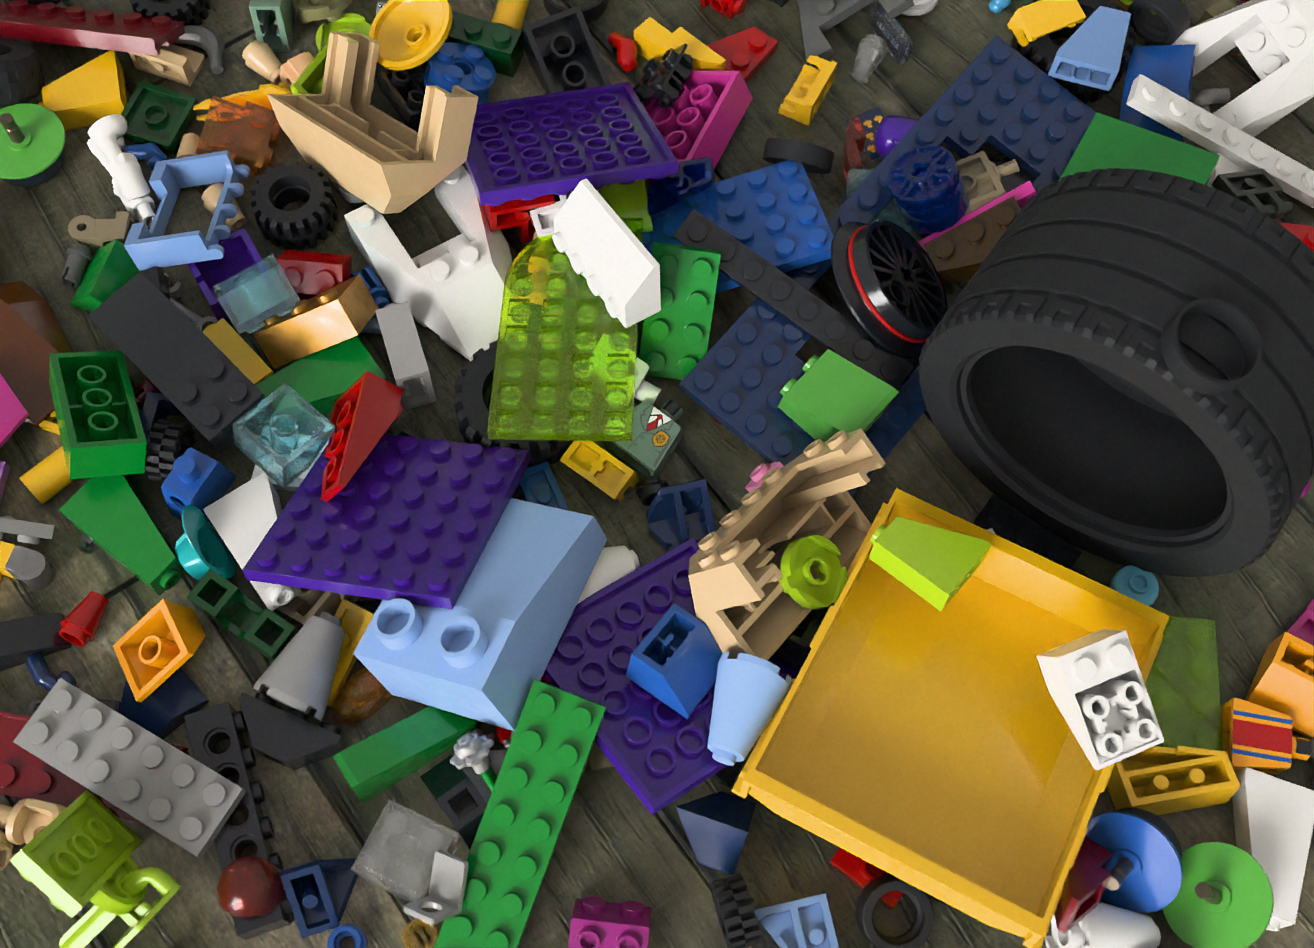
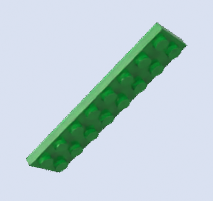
(524, 818)

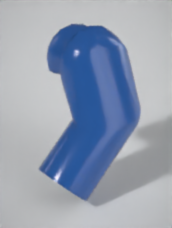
(148, 152)

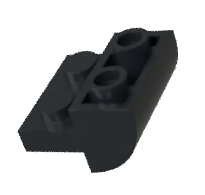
(404, 93)

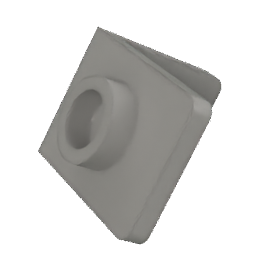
(445, 890)

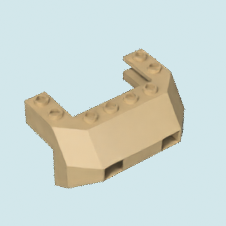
(365, 147)
(738, 576)

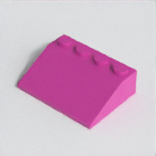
(702, 114)

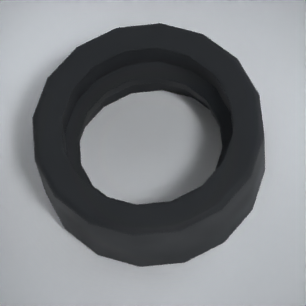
(1152, 29)
(868, 898)

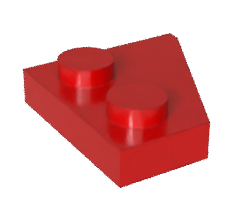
(745, 51)

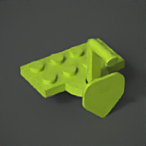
(88, 859)

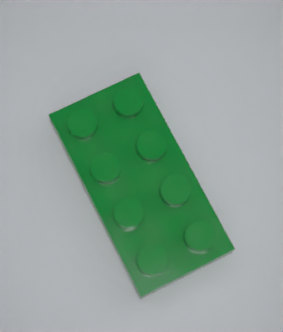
(680, 332)

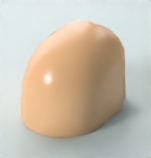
(294, 67)

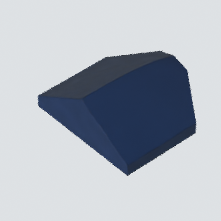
(680, 514)
(166, 706)

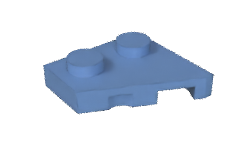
(800, 923)

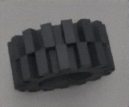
(166, 444)
(735, 912)

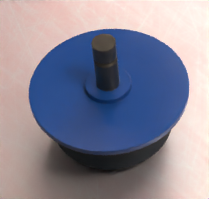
(1143, 861)

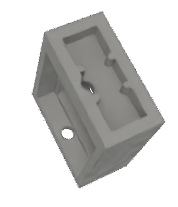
(406, 354)

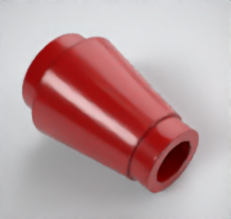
(83, 621)

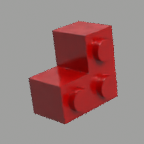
(516, 214)

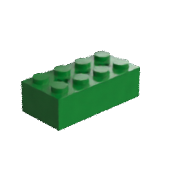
(97, 414)

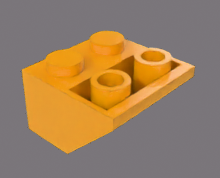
(1287, 682)

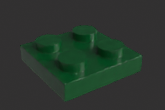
(158, 116)

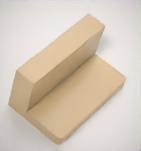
(173, 63)

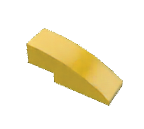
(655, 40)

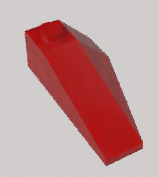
(360, 421)

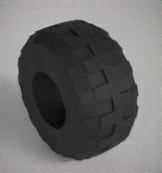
(19, 72)

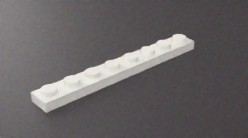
(1220, 137)

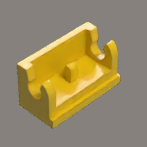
(1044, 18)
(809, 90)
(600, 468)

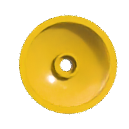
(410, 31)

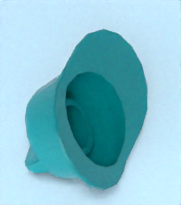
(201, 547)

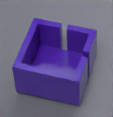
(238, 255)

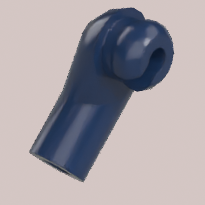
(43, 675)

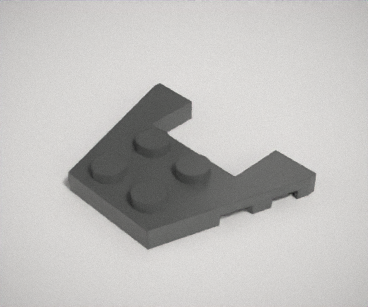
(821, 15)

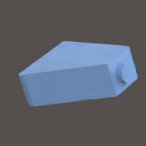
(1094, 50)

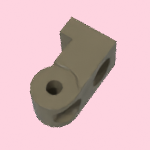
(99, 232)

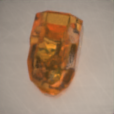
(360, 697)

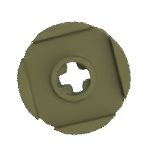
(320, 9)

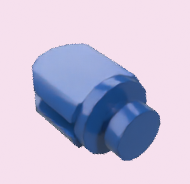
(376, 289)

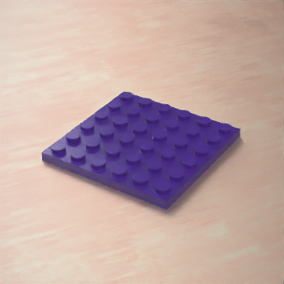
(562, 138)
(399, 527)
(640, 735)

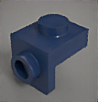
(155, 408)

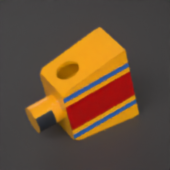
(1260, 738)

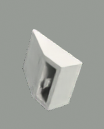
(1102, 696)

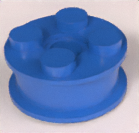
(462, 67)

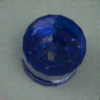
(928, 188)

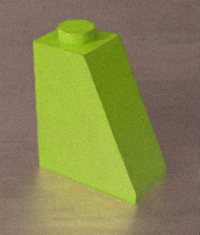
(927, 558)

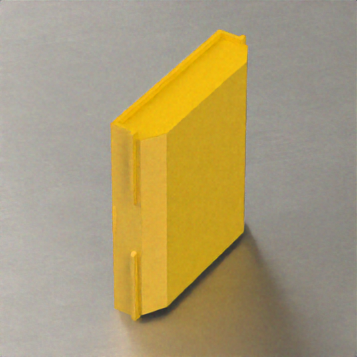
(936, 733)

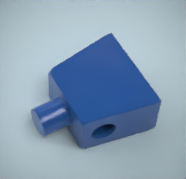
(196, 482)

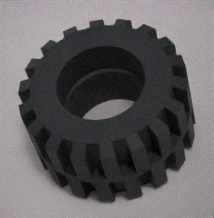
(288, 185)

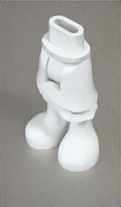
(127, 175)

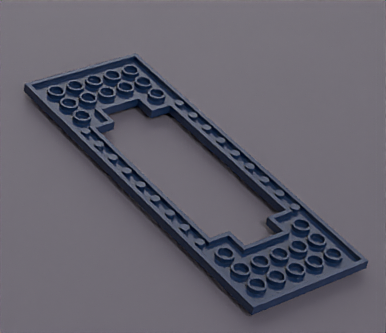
(994, 101)

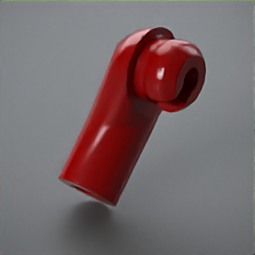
(626, 51)

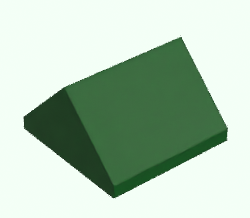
(104, 276)

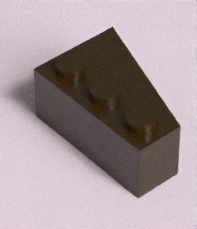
(965, 247)

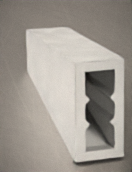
(243, 522)
(1276, 829)

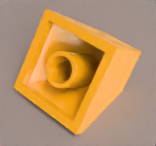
(158, 646)

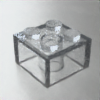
(402, 851)

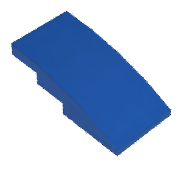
(1166, 65)

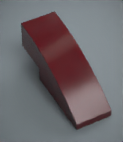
(1083, 885)

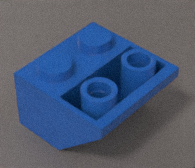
(676, 661)

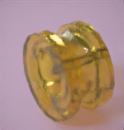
(412, 926)

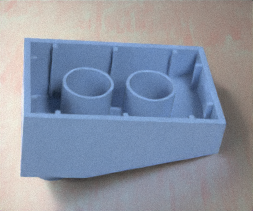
(502, 626)

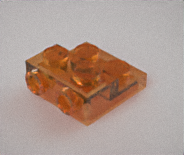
(240, 131)

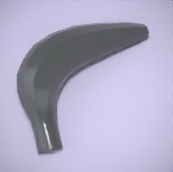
(209, 41)

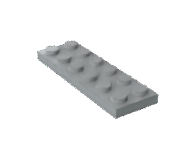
(130, 767)

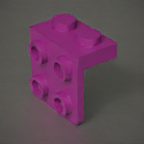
(609, 924)

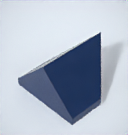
(717, 829)
(319, 893)

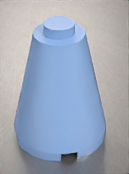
(743, 704)

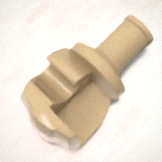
(27, 819)

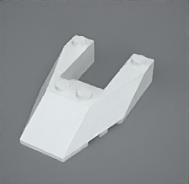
(1278, 46)
(452, 286)

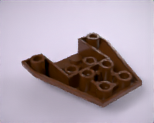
(26, 341)

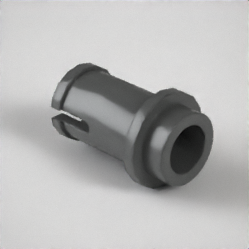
(75, 265)

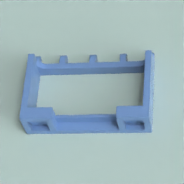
(155, 249)

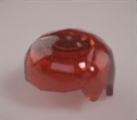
(249, 887)

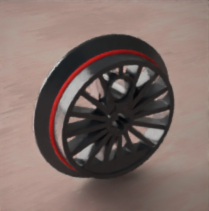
(888, 284)

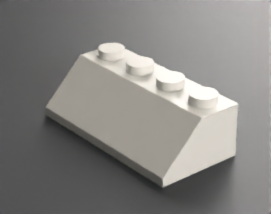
(608, 255)

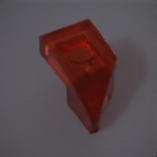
(853, 145)

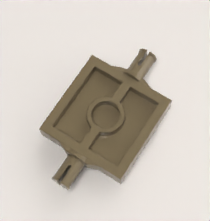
(983, 179)

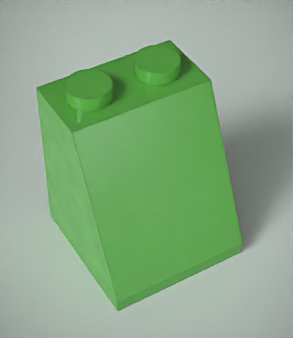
(835, 397)

